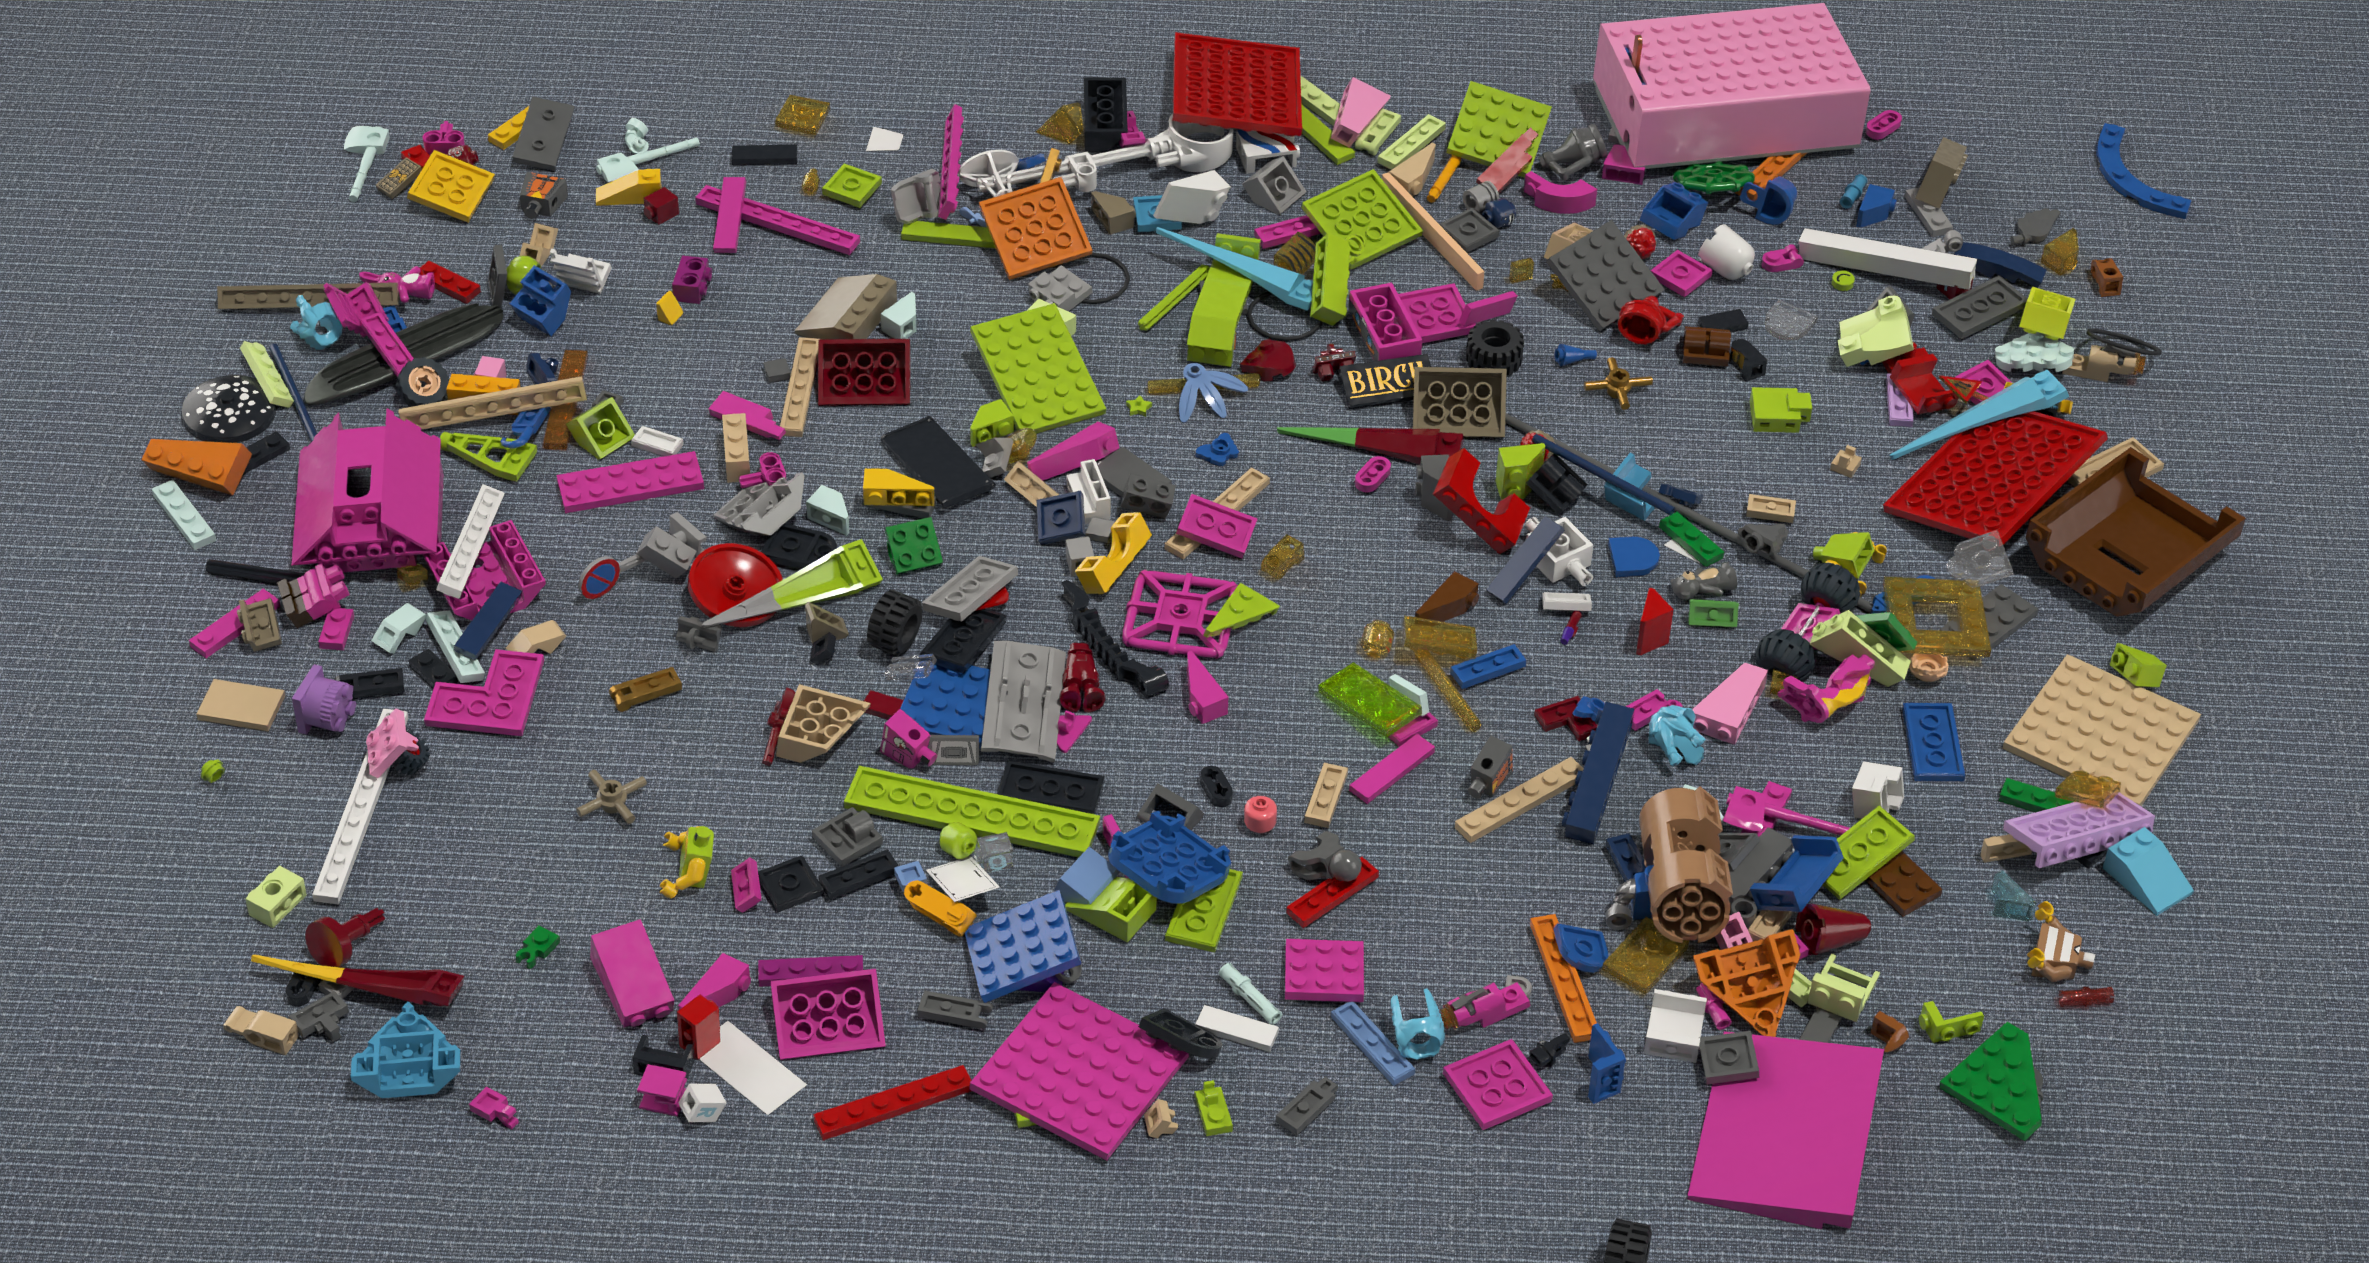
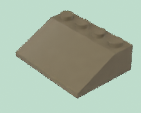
(850, 308)
(1460, 400)

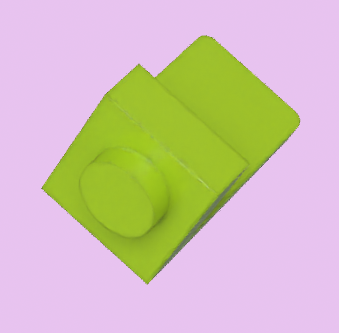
(1945, 1030)

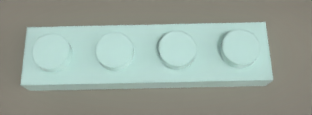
(183, 514)
(447, 634)

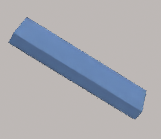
(1372, 1043)

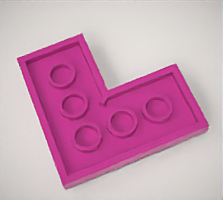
(495, 708)

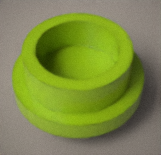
(212, 770)

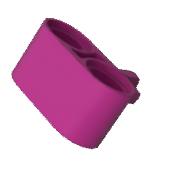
(442, 139)
(770, 471)

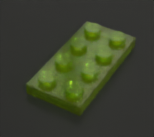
(1370, 699)

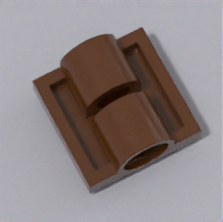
(1706, 346)

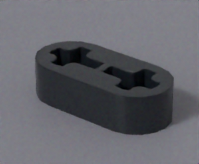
(1221, 785)
(296, 983)

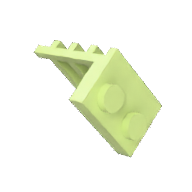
(1838, 994)

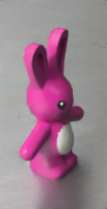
(410, 284)

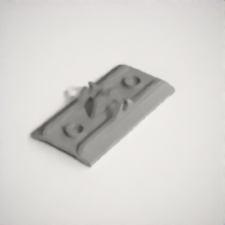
(1023, 700)

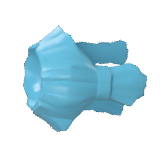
(310, 317)
(1674, 728)

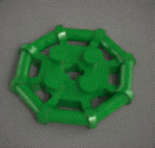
(1714, 177)

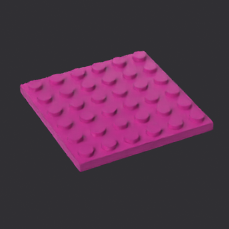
(1078, 1071)

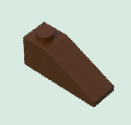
(1450, 599)

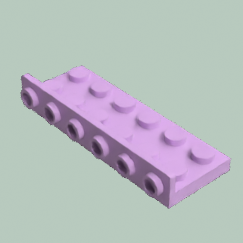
(2078, 829)

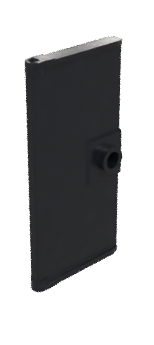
(937, 461)

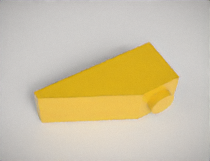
(629, 188)

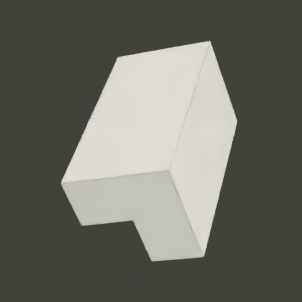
(1096, 497)

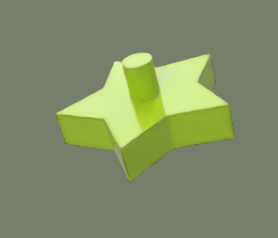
(1138, 406)

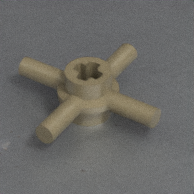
(611, 796)

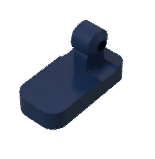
(541, 370)

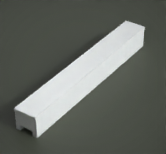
(1887, 258)

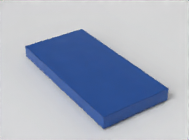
(1933, 742)

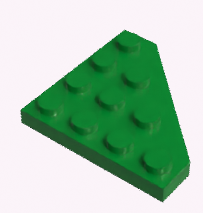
(2000, 1082)

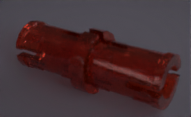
(2086, 996)

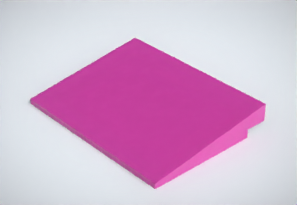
(1792, 1137)

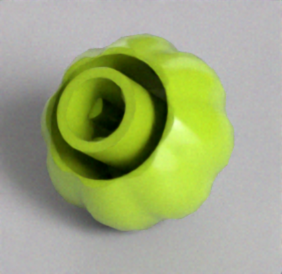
(517, 271)

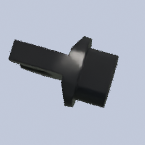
(1547, 1052)

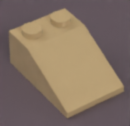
(1564, 238)

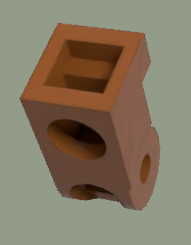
(2107, 277)

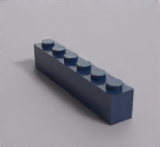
(1598, 773)

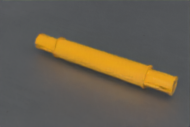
(1444, 177)

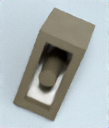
(1112, 212)

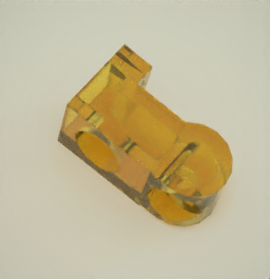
(1283, 557)

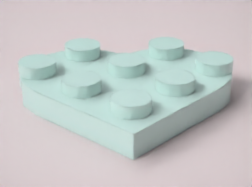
(2034, 352)

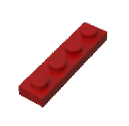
(1329, 895)

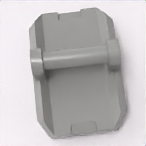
(917, 197)

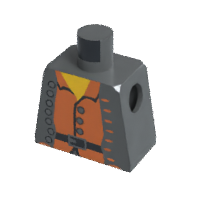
(542, 194)
(1491, 768)

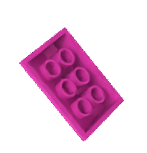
(827, 1014)

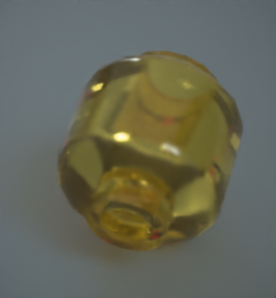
(1377, 638)

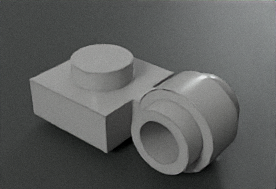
(1952, 242)

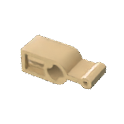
(263, 1029)

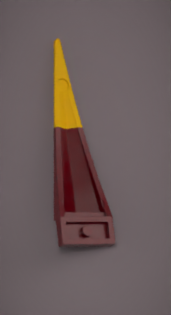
(409, 985)

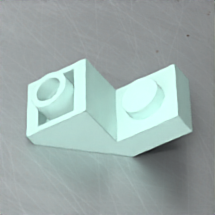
(394, 627)

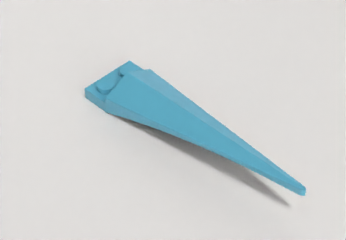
(1283, 283)
(2019, 398)

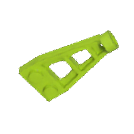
(511, 465)

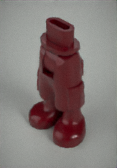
(1081, 674)

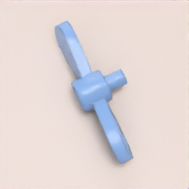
(974, 218)

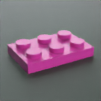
(1216, 526)

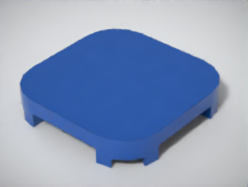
(1169, 859)

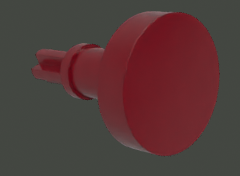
(331, 941)

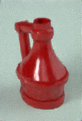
(1645, 320)

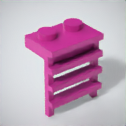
(354, 305)

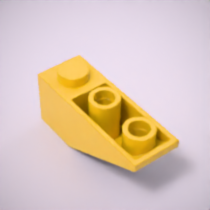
(893, 488)

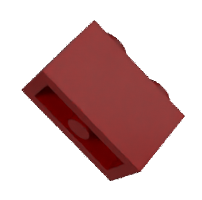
(699, 1025)

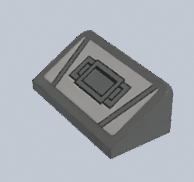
(955, 749)

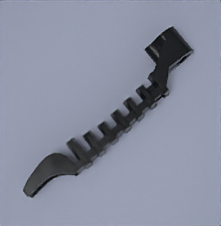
(1087, 623)

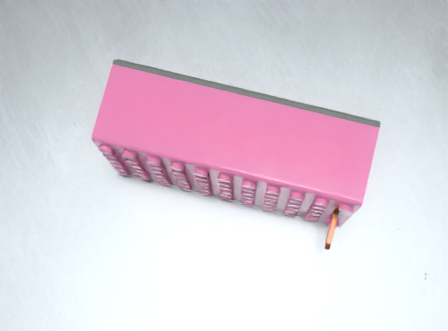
(1730, 85)

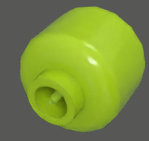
(958, 840)

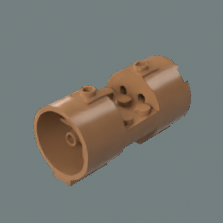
(1688, 877)

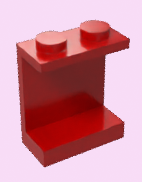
(1920, 386)

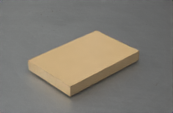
(241, 705)

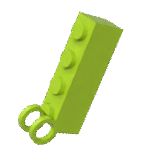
(1332, 276)

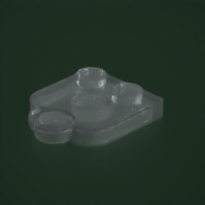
(1980, 560)

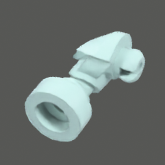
(634, 136)

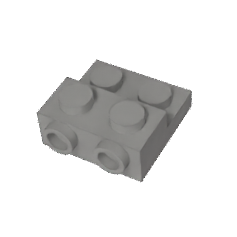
(1059, 288)

